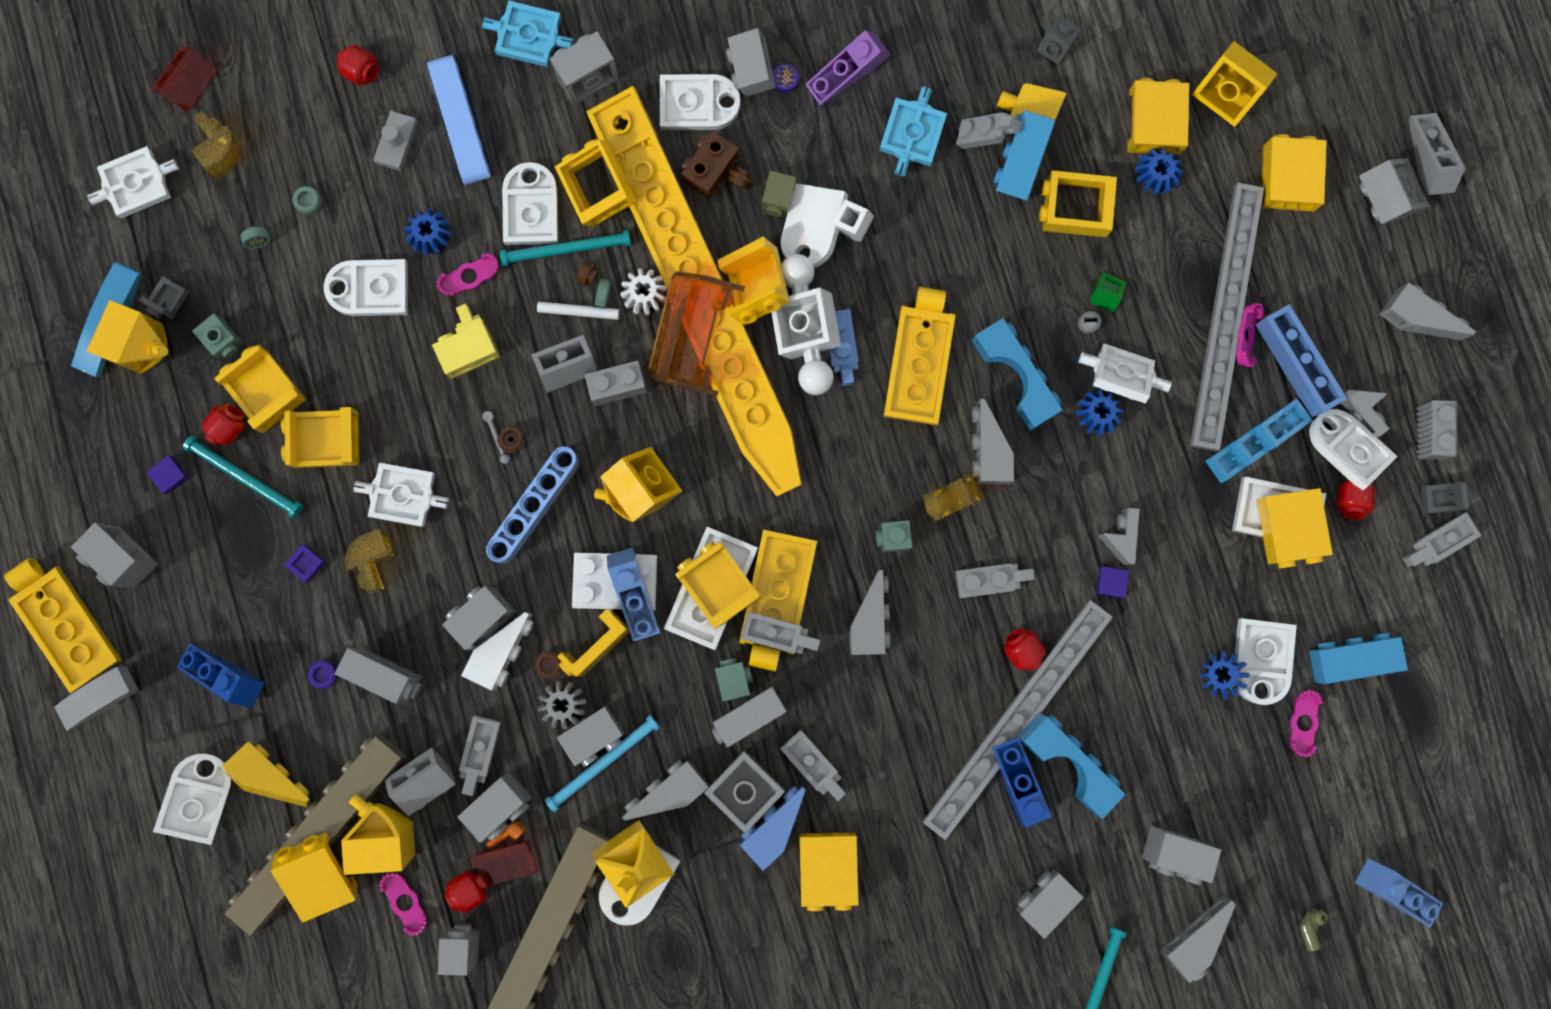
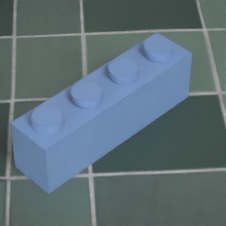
(1301, 361)

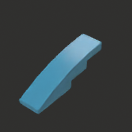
(118, 287)
(1259, 440)

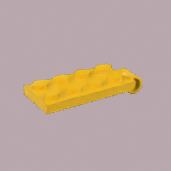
(920, 359)
(782, 583)
(60, 624)

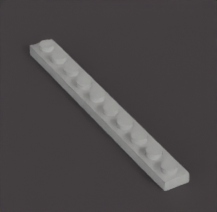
(1226, 317)
(1025, 706)

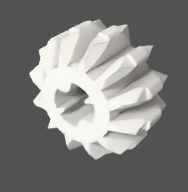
(639, 300)

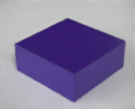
(167, 474)
(304, 563)
(1112, 582)

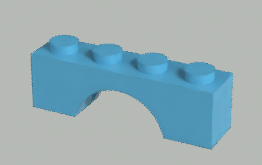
(1000, 345)
(1094, 788)

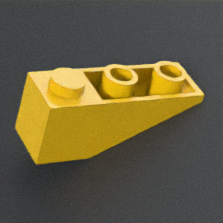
(257, 775)

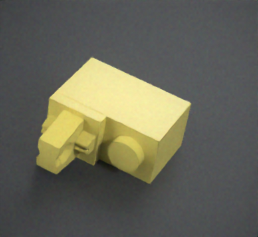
(467, 348)

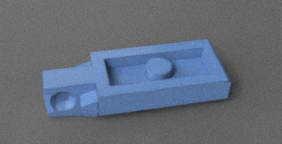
(845, 358)

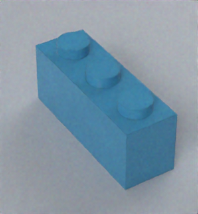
(1024, 155)
(1358, 658)

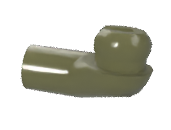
(1309, 926)

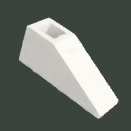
(490, 660)

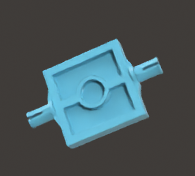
(527, 33)
(913, 131)

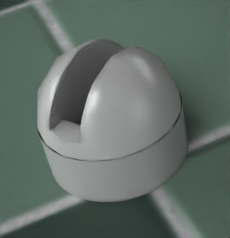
(1089, 327)

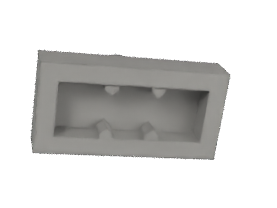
(395, 141)

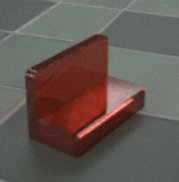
(184, 78)
(505, 862)

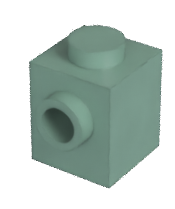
(218, 337)
(894, 536)
(733, 679)

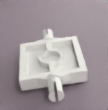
(133, 182)
(1124, 373)
(401, 494)

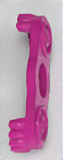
(453, 284)
(1251, 314)
(1303, 741)
(413, 919)

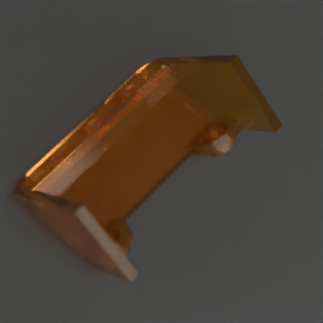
(687, 330)

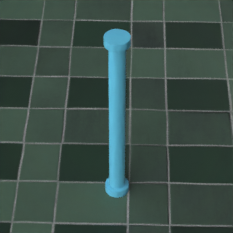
(554, 801)

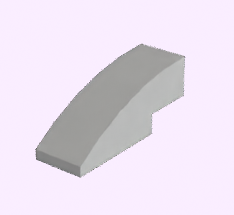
(96, 697)

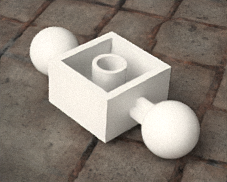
(806, 325)

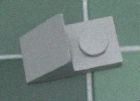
(1360, 406)
(1125, 544)

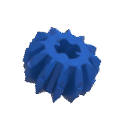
(1165, 164)
(421, 224)
(1105, 405)
(1234, 671)

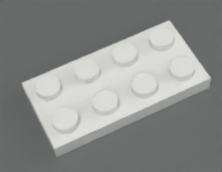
(686, 617)

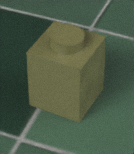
(778, 193)

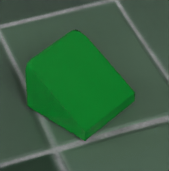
(1108, 292)

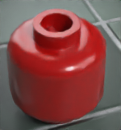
(357, 65)
(223, 424)
(1354, 501)
(1024, 649)
(466, 891)

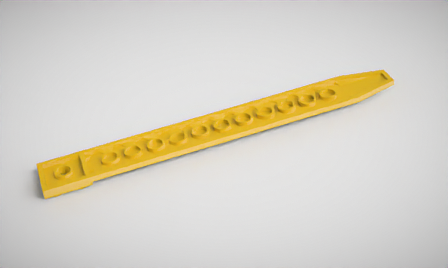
(680, 246)

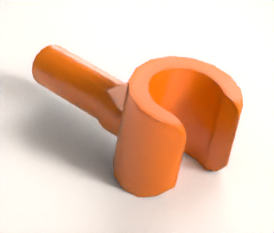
(514, 830)

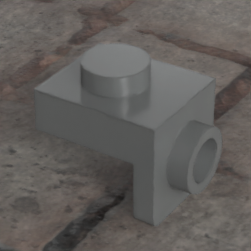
(1058, 39)
(165, 299)
(1445, 497)

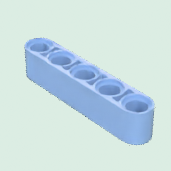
(459, 119)
(520, 510)

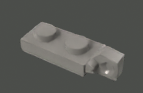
(986, 130)
(1443, 541)
(991, 580)
(777, 634)
(478, 752)
(813, 765)

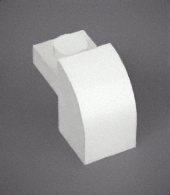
(853, 220)

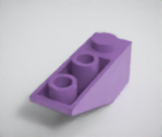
(848, 67)

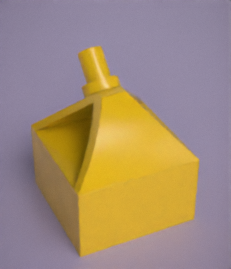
(1234, 83)
(129, 338)
(638, 485)
(378, 841)
(632, 864)

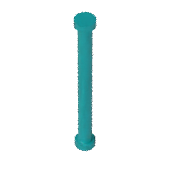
(563, 248)
(193, 445)
(1106, 967)

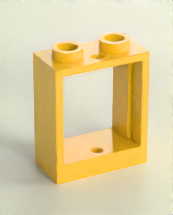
(610, 205)
(1072, 226)

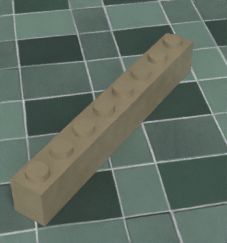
(332, 815)
(550, 922)

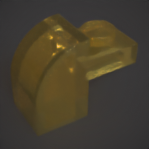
(221, 148)
(952, 498)
(364, 554)

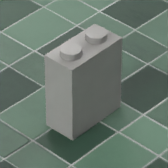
(379, 675)
(748, 717)

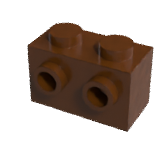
(709, 164)

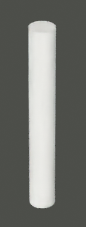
(578, 310)

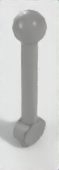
(489, 417)

